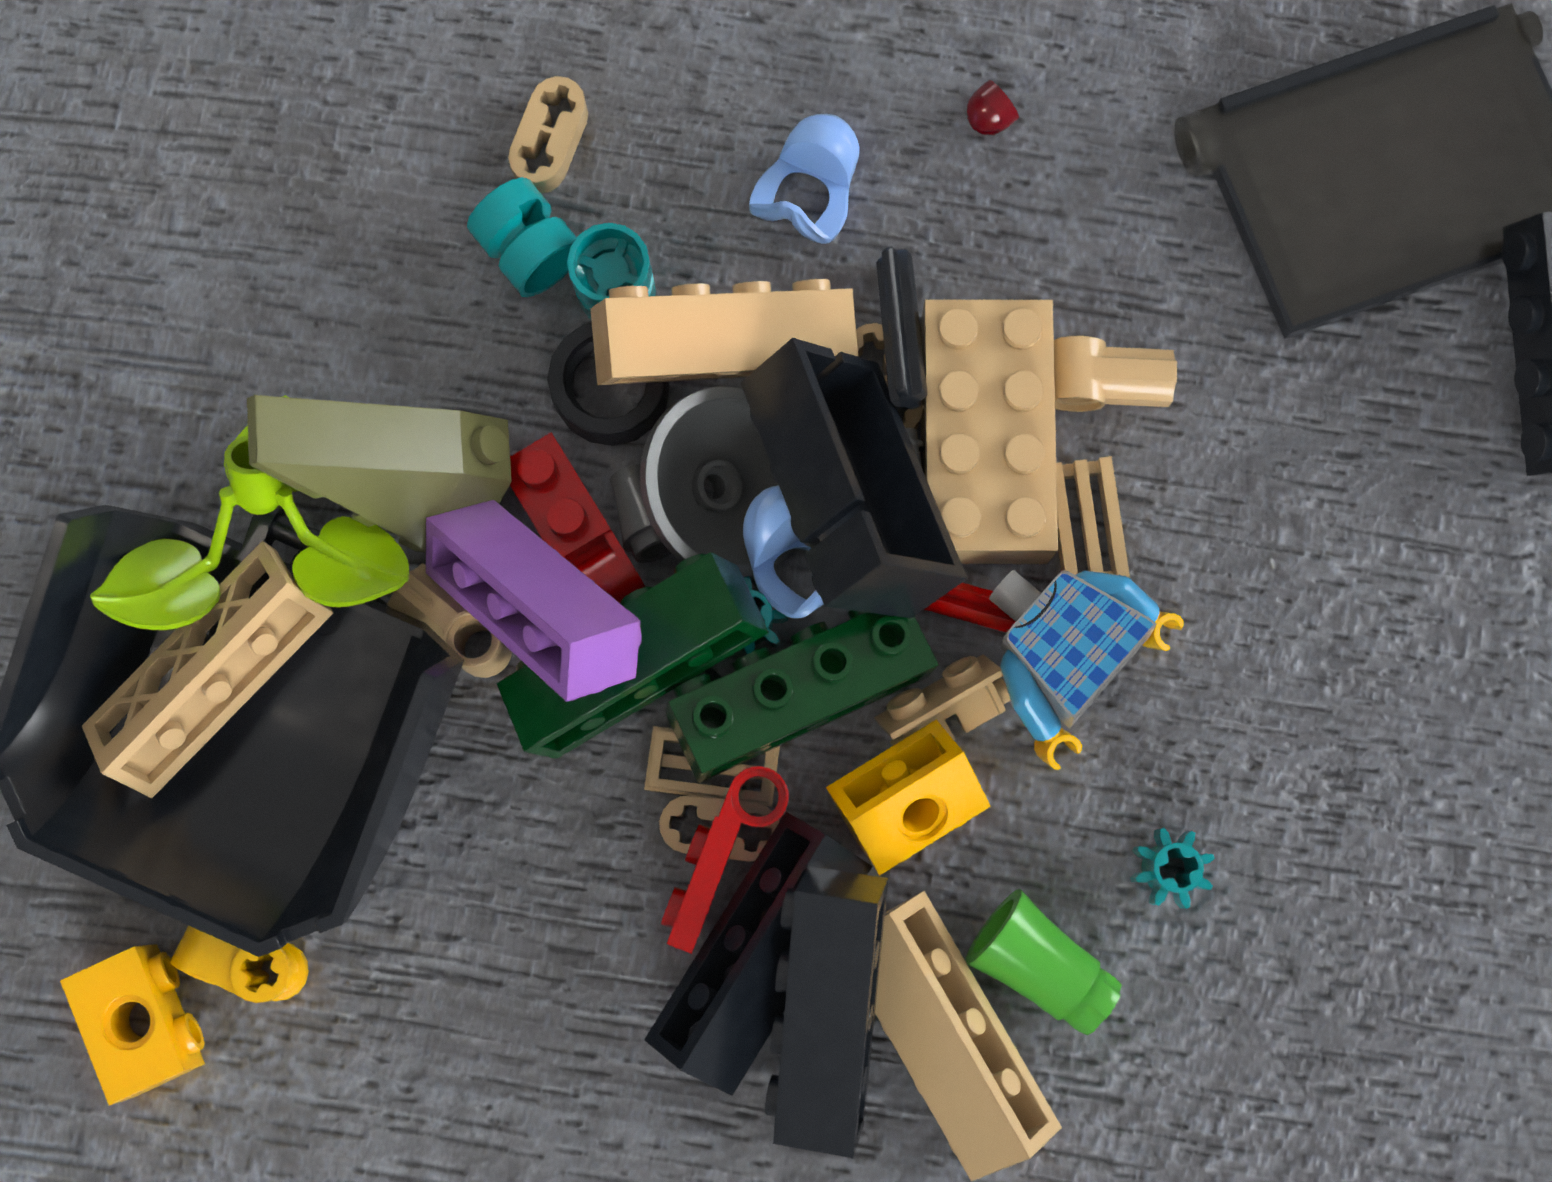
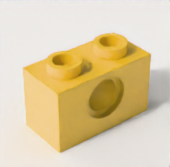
(908, 796)
(102, 1005)

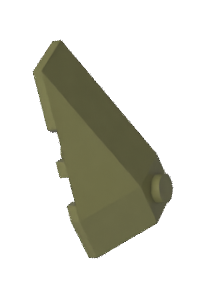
(381, 459)

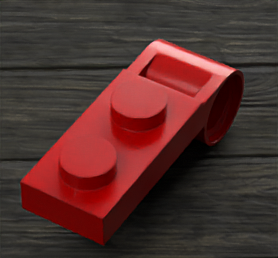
(569, 517)
(710, 854)

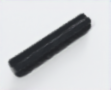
(901, 328)

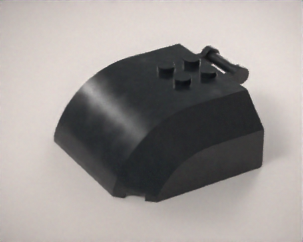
(279, 809)

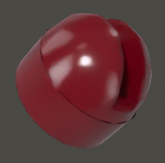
(990, 110)

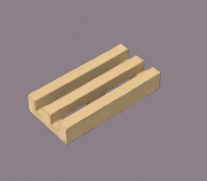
(1081, 471)
(658, 759)

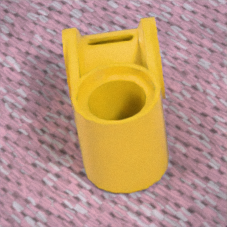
(239, 970)

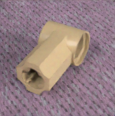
(1097, 375)
(443, 614)

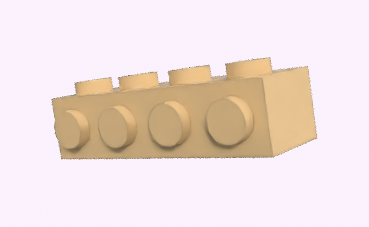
(714, 334)
(956, 1045)

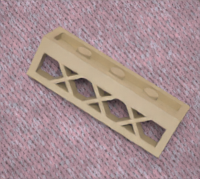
(206, 679)

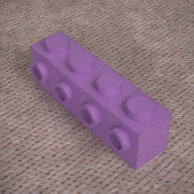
(532, 599)

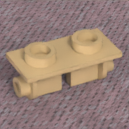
(968, 689)

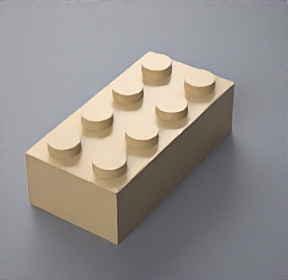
(991, 427)

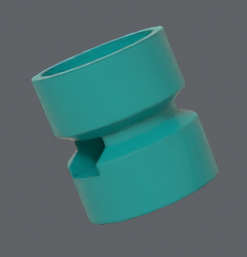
(518, 229)
(607, 259)

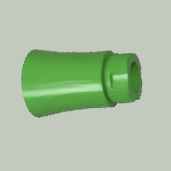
(1044, 964)

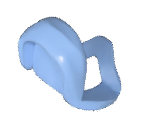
(823, 149)
(767, 536)

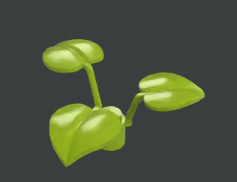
(171, 586)

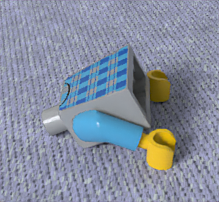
(1071, 646)

